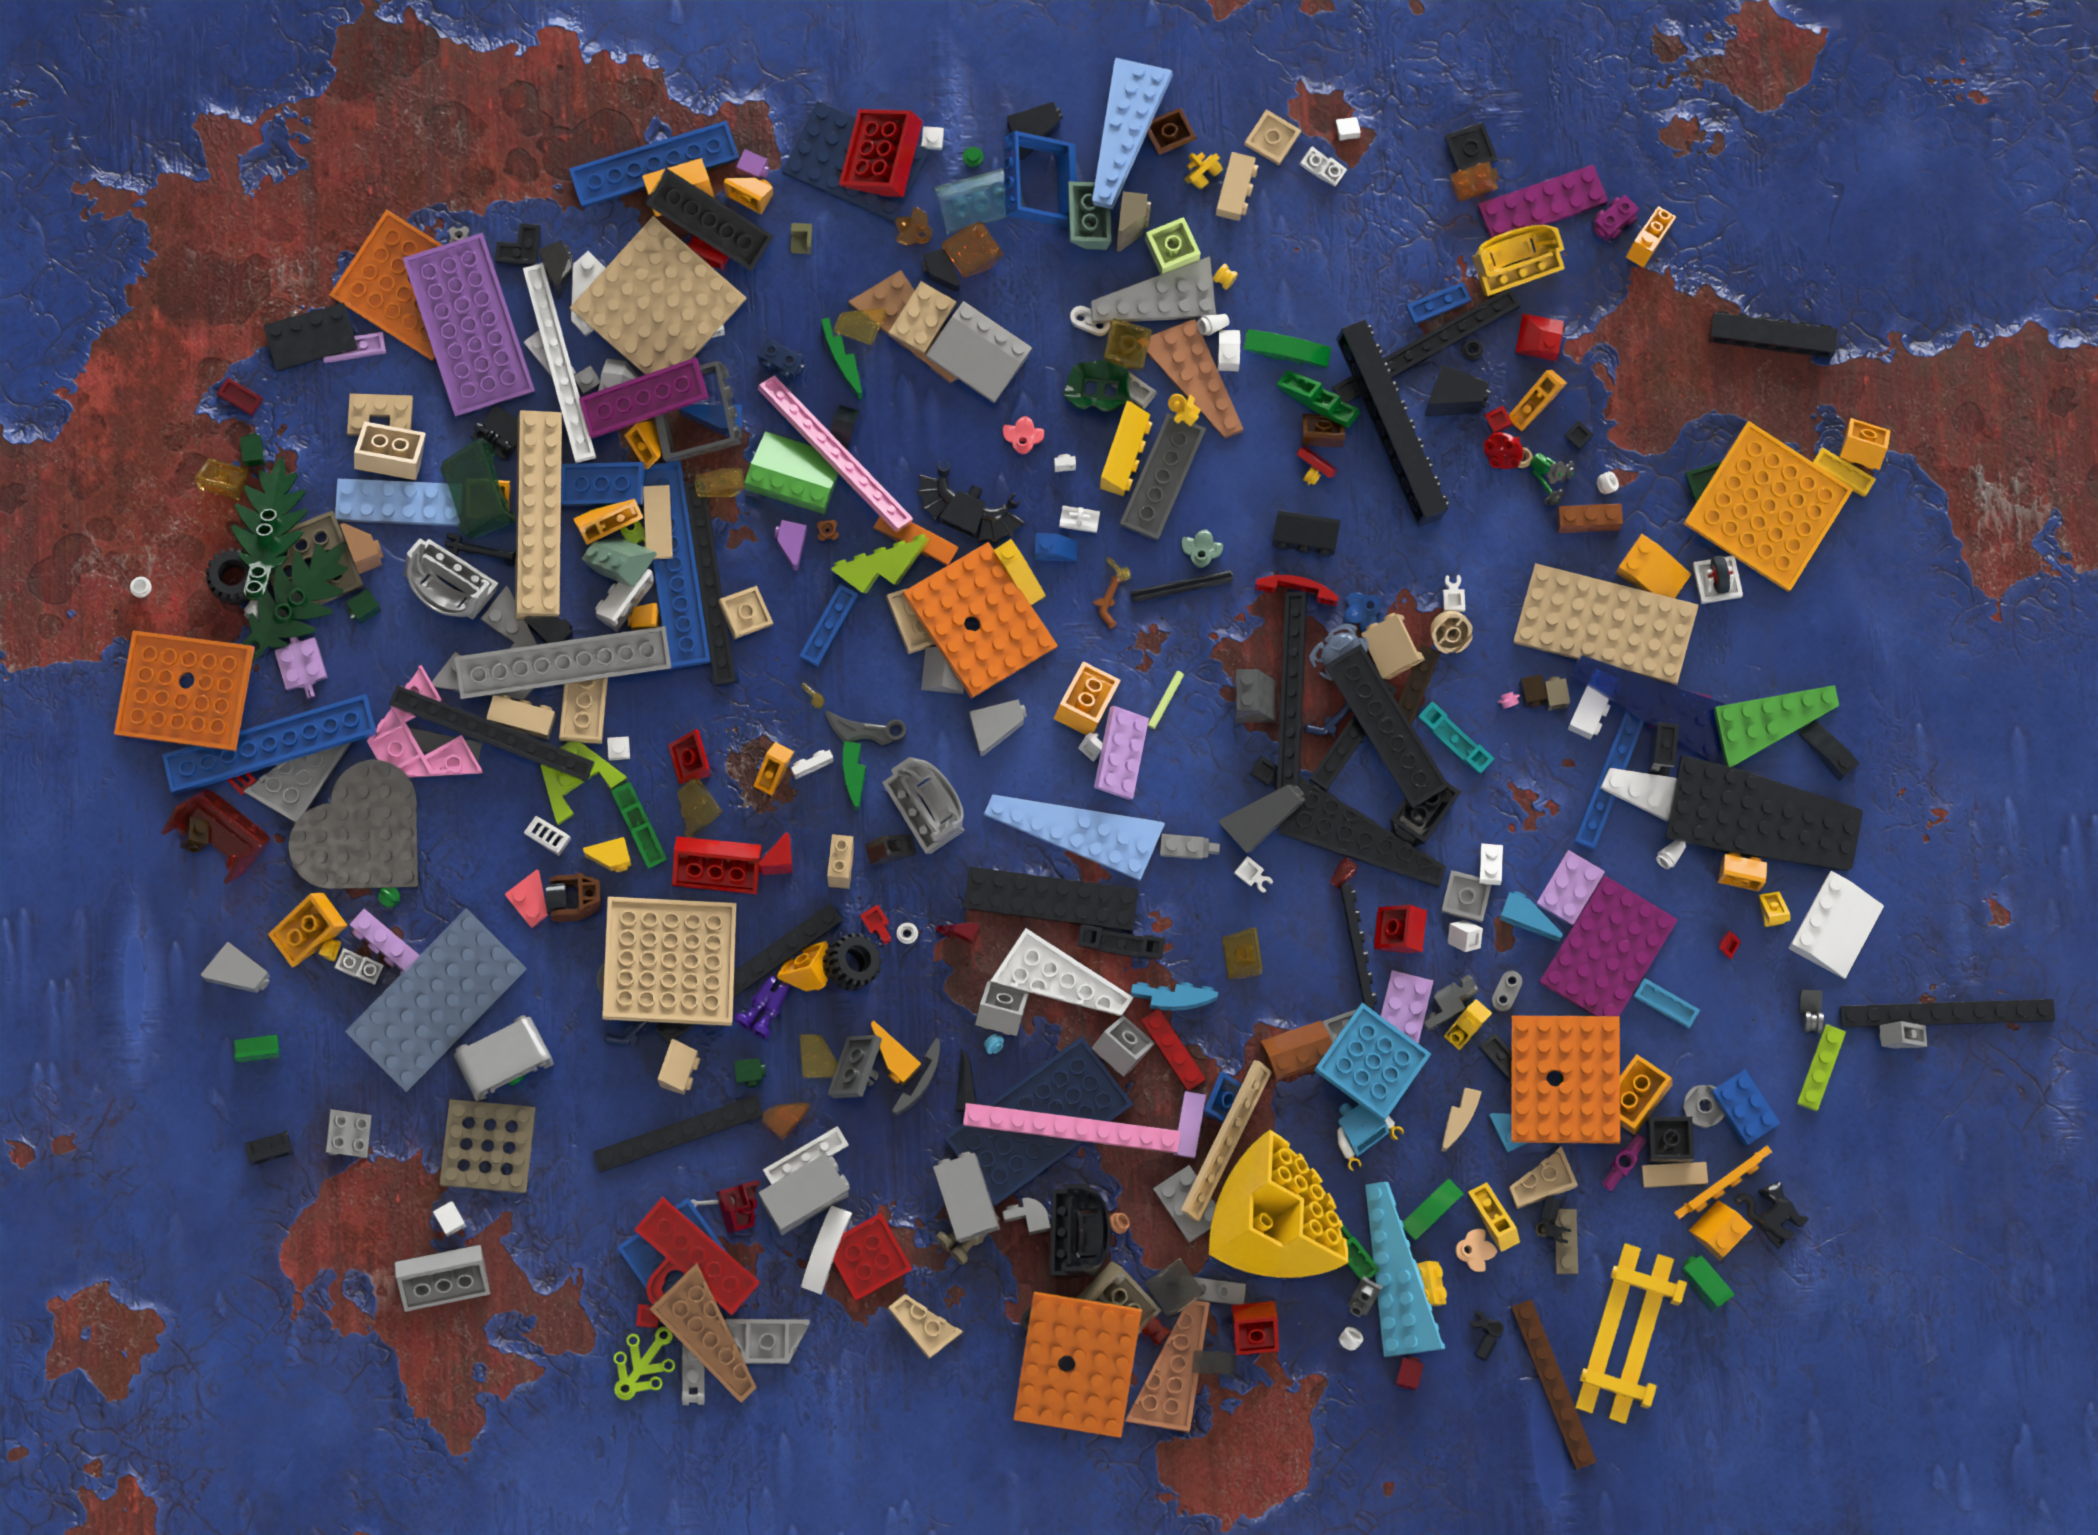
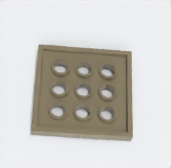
(311, 528)
(519, 1159)

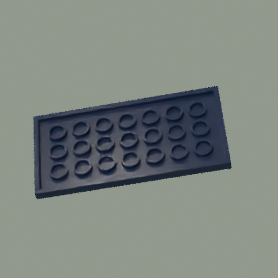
(1066, 1085)

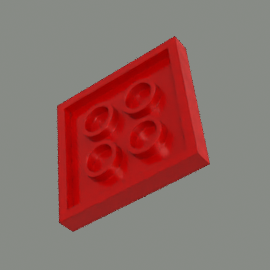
(870, 1257)

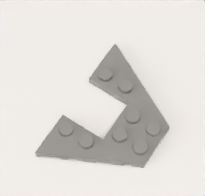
(502, 619)

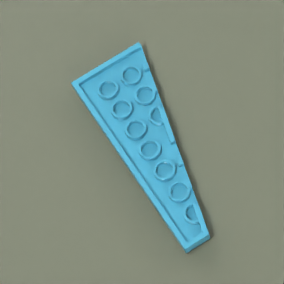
(1402, 1303)

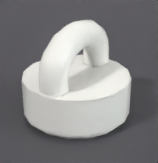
(1607, 483)
(1351, 1338)

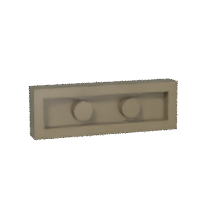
(1567, 1254)

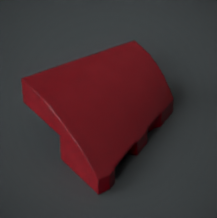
(964, 931)
(741, 1213)

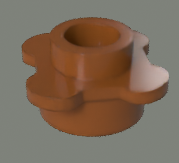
(823, 525)

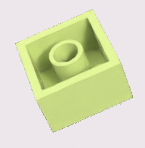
(1172, 246)

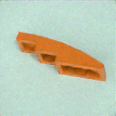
(936, 547)

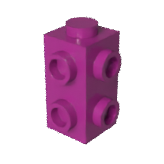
(1610, 223)

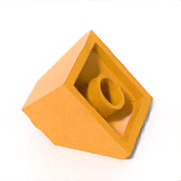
(749, 192)

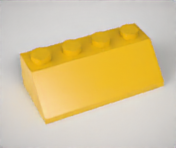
(1125, 449)

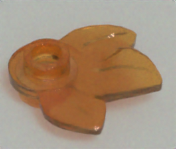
(912, 226)

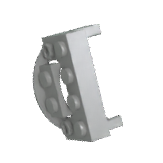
(433, 559)
(937, 795)

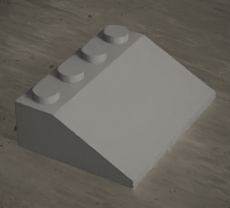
(979, 352)

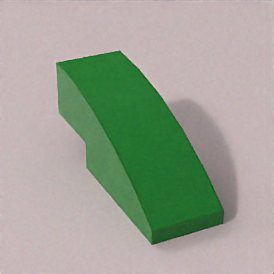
(853, 772)
(1432, 1209)

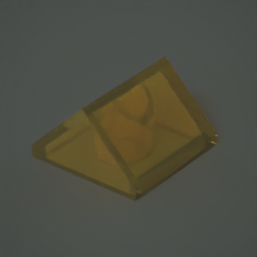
(1127, 344)
(221, 478)
(1242, 954)

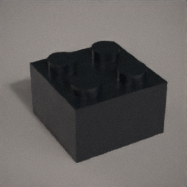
(1670, 1140)

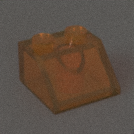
(972, 249)

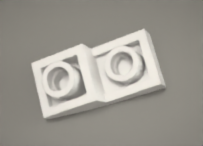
(1322, 167)
(358, 966)

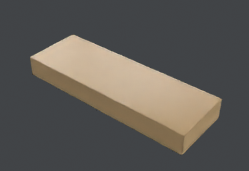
(1674, 1174)

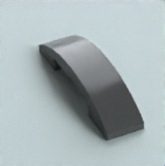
(905, 1101)

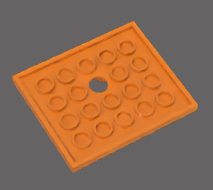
(379, 285)
(1008, 630)
(162, 710)
(1588, 1099)
(1103, 1347)

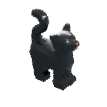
(1772, 1220)

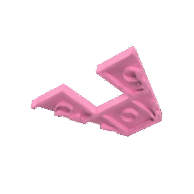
(398, 746)

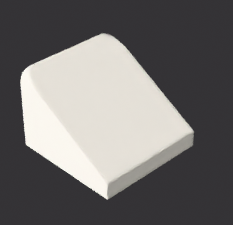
(1348, 128)

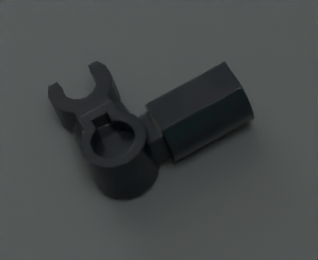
(1546, 1227)
(1493, 1329)

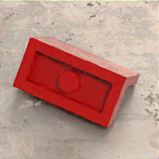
(708, 253)

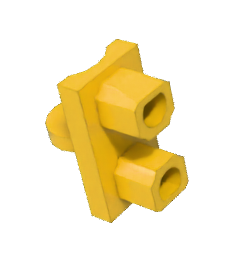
(1196, 176)
(1185, 410)

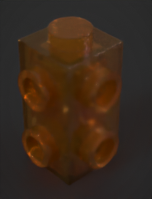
(1474, 181)

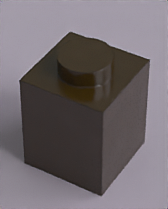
(1533, 691)

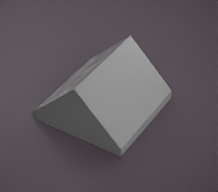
(938, 674)

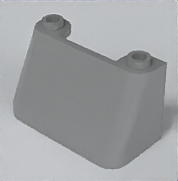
(502, 1057)

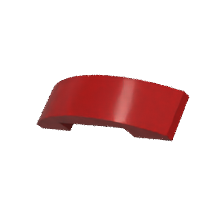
(1324, 596)

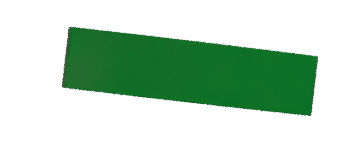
(1287, 347)
(845, 363)
(1317, 399)
(638, 824)
(1358, 1258)

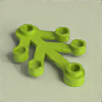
(642, 1366)

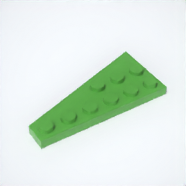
(1758, 723)

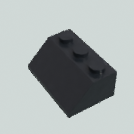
(1305, 533)

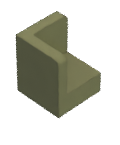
(801, 238)

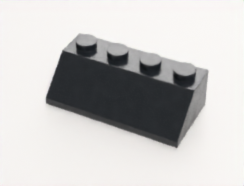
(310, 336)

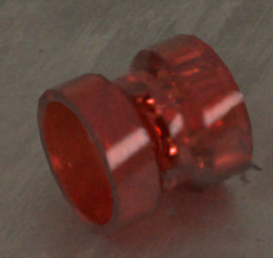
(1154, 1326)

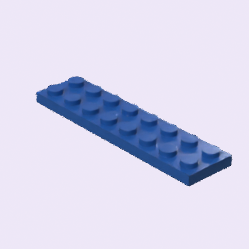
(623, 172)

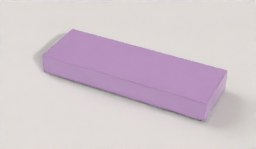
(367, 345)
(1190, 1124)

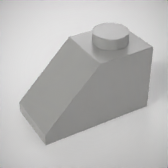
(1903, 1035)

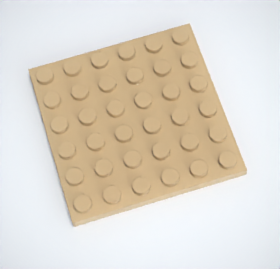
(657, 300)
(669, 961)

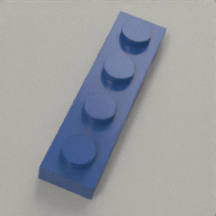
(828, 625)

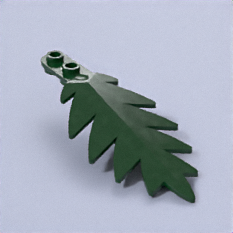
(268, 527)
(295, 601)

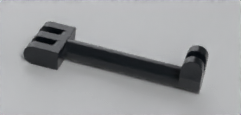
(457, 546)

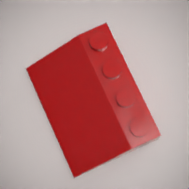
(881, 151)

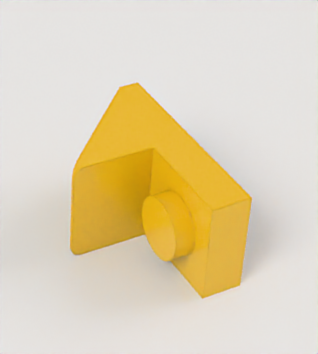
(1773, 909)

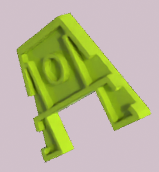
(560, 784)

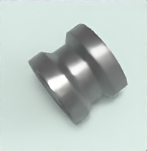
(1813, 1022)

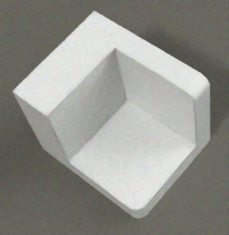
(1465, 935)
(449, 1219)

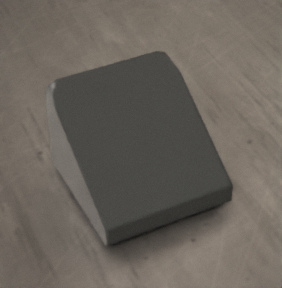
(1810, 1001)

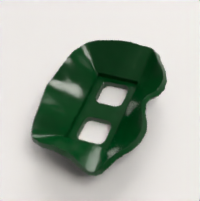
(1102, 373)

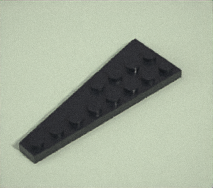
(1347, 832)

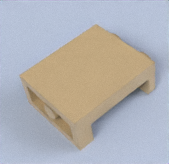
(1391, 646)

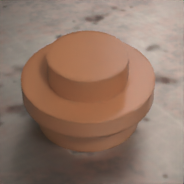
(1119, 1222)

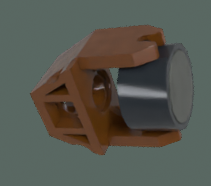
(588, 896)

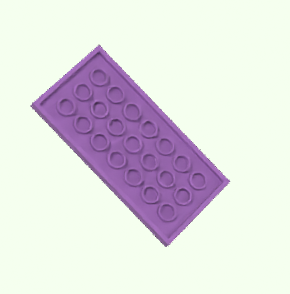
(468, 325)

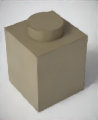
(1556, 693)

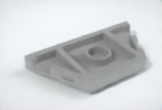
(767, 1339)

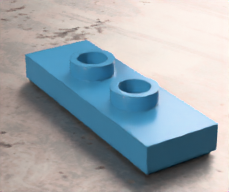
(1666, 1003)

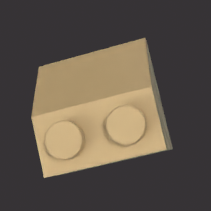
(678, 1067)

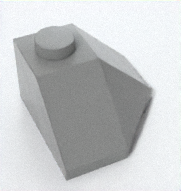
(616, 372)

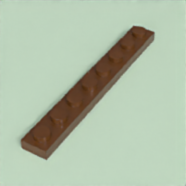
(1553, 1384)

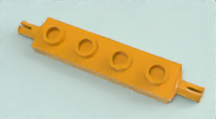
(1731, 1179)

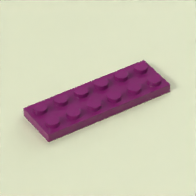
(1544, 202)
(643, 398)

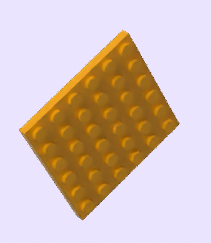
(1768, 506)

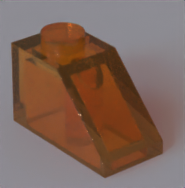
(784, 1118)

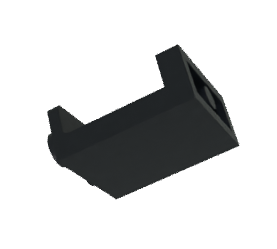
(1663, 748)

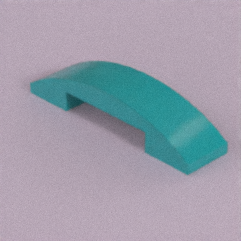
(1454, 739)

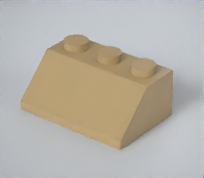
(389, 450)

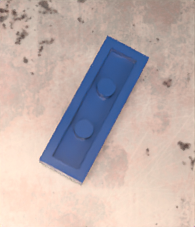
(1438, 303)

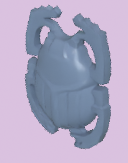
(1337, 646)

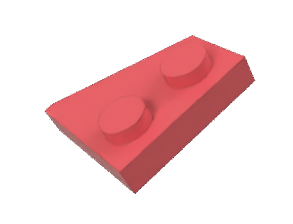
(529, 899)

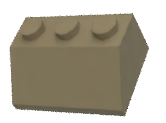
(1133, 218)

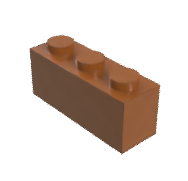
(1589, 518)

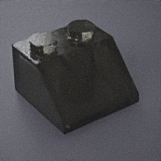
(557, 265)

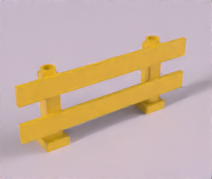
(1626, 1387)

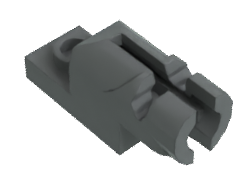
(1449, 1002)

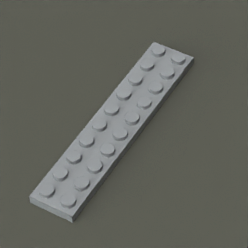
(562, 662)

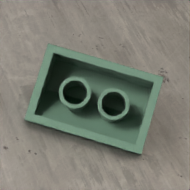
(1087, 222)
(619, 560)

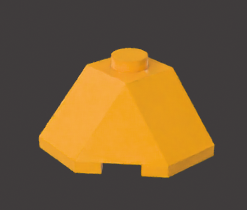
(807, 969)

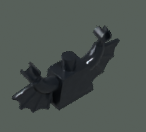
(965, 511)

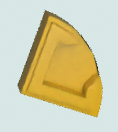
(330, 949)

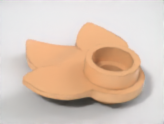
(1478, 1250)

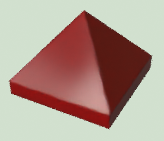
(1729, 944)

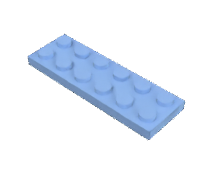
(395, 502)

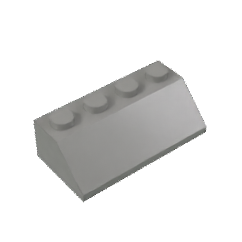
(442, 1278)

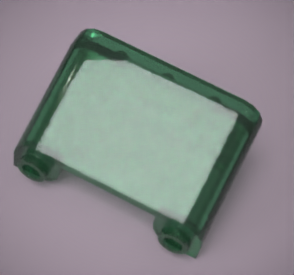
(476, 489)

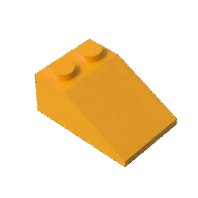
(1653, 569)
(1086, 699)
(307, 928)

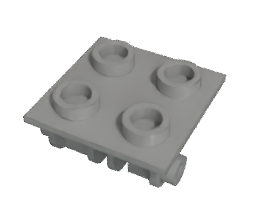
(348, 1133)

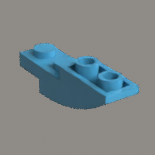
(1183, 998)

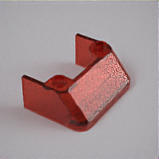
(228, 830)

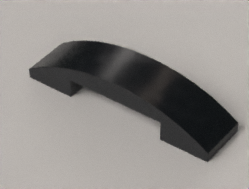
(1121, 943)

